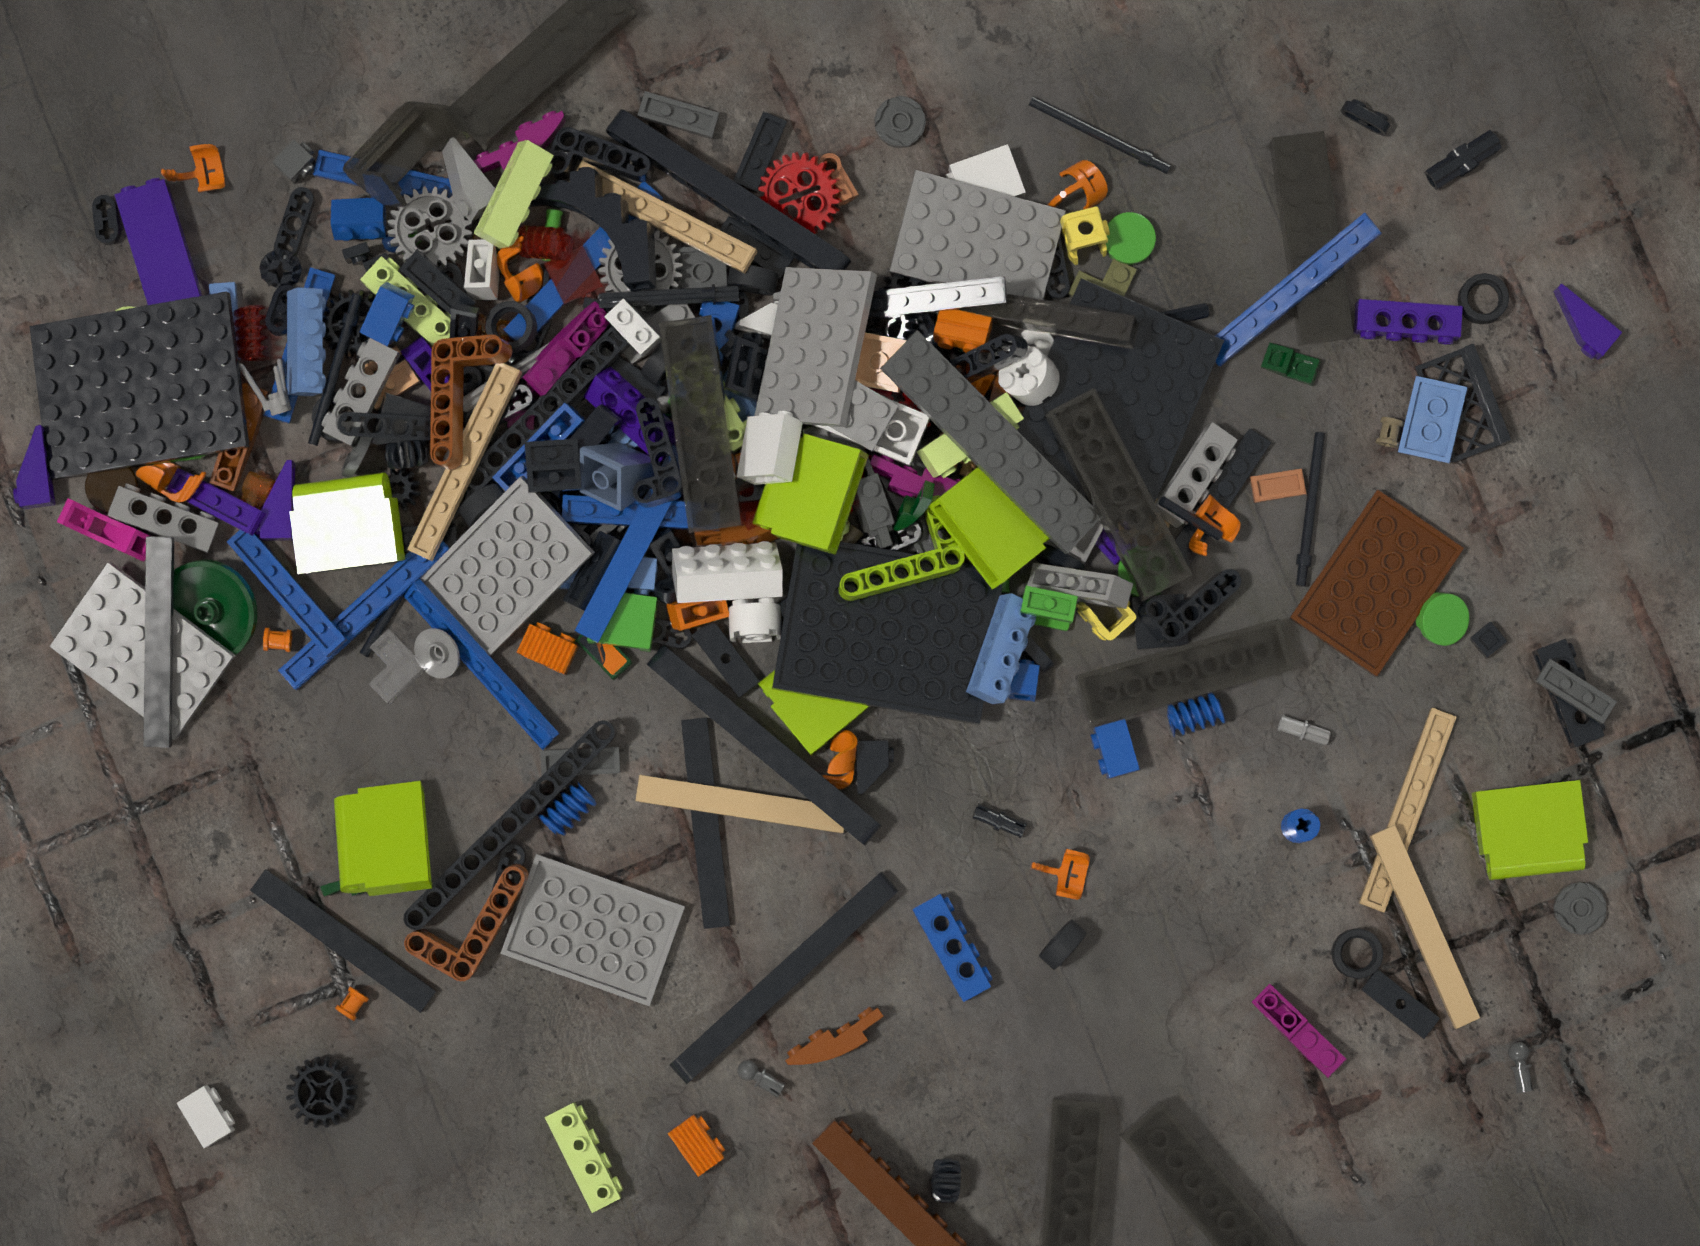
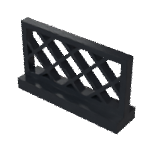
(1484, 395)

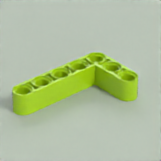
(910, 563)

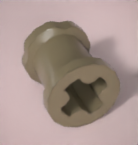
(1388, 423)

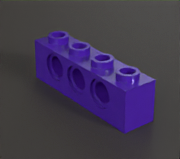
(1447, 315)
(622, 398)

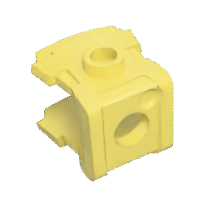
(1075, 240)
(1099, 629)

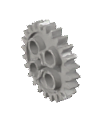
(420, 207)
(666, 261)

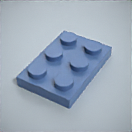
(1432, 419)

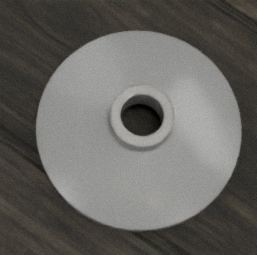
(437, 652)

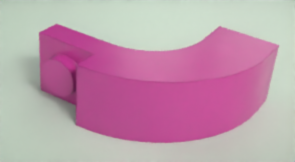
(104, 529)

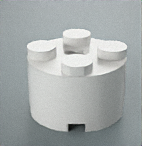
(1030, 378)
(755, 620)

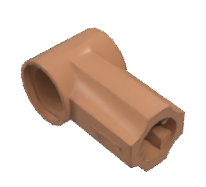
(848, 191)

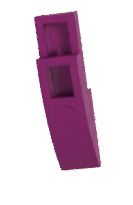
(539, 133)
(566, 347)
(905, 480)
(1298, 1031)

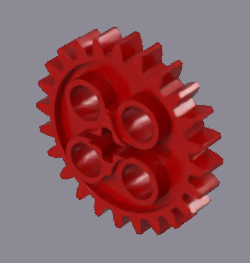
(791, 173)

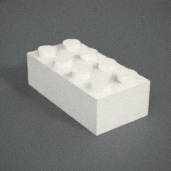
(901, 435)
(726, 572)

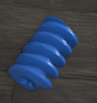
(1194, 714)
(567, 809)
(1307, 832)

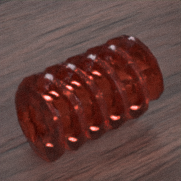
(545, 243)
(249, 333)

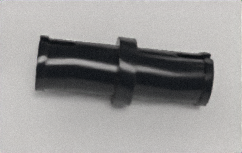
(999, 820)

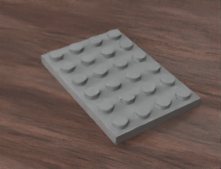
(975, 233)
(816, 344)
(506, 566)
(109, 646)
(592, 930)

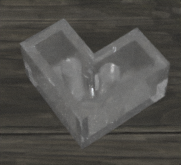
(401, 670)

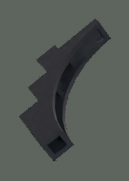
(632, 240)

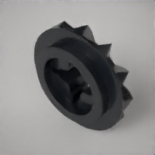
(289, 262)

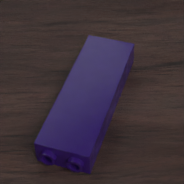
(157, 242)

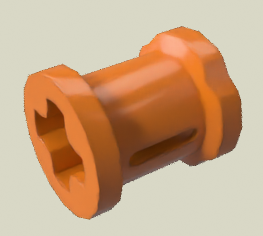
(277, 640)
(352, 1003)

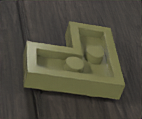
(1116, 279)

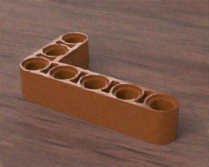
(453, 390)
(478, 931)

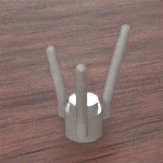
(278, 401)

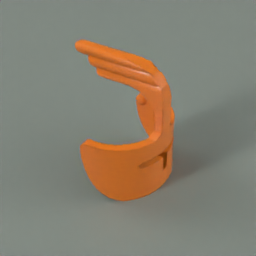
(213, 162)
(1079, 171)
(531, 277)
(160, 476)
(1229, 524)
(843, 762)
(1079, 867)

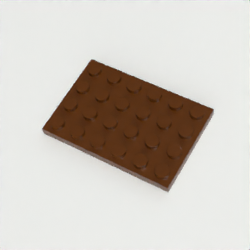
(1376, 583)

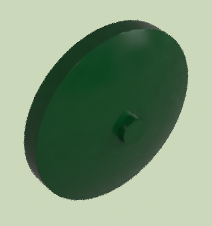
(216, 602)

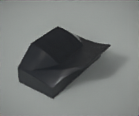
(664, 543)

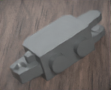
(873, 508)

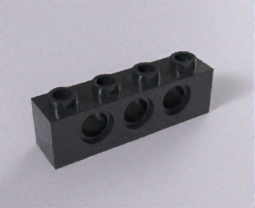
(1575, 733)

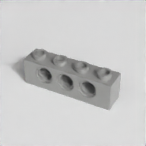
(368, 352)
(1212, 439)
(122, 511)
(1087, 585)

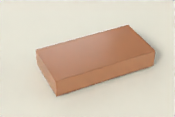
(1278, 485)

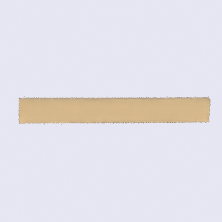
(679, 224)
(456, 481)
(1411, 800)
(734, 803)
(1424, 926)

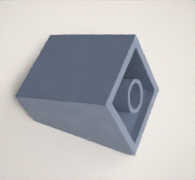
(611, 473)

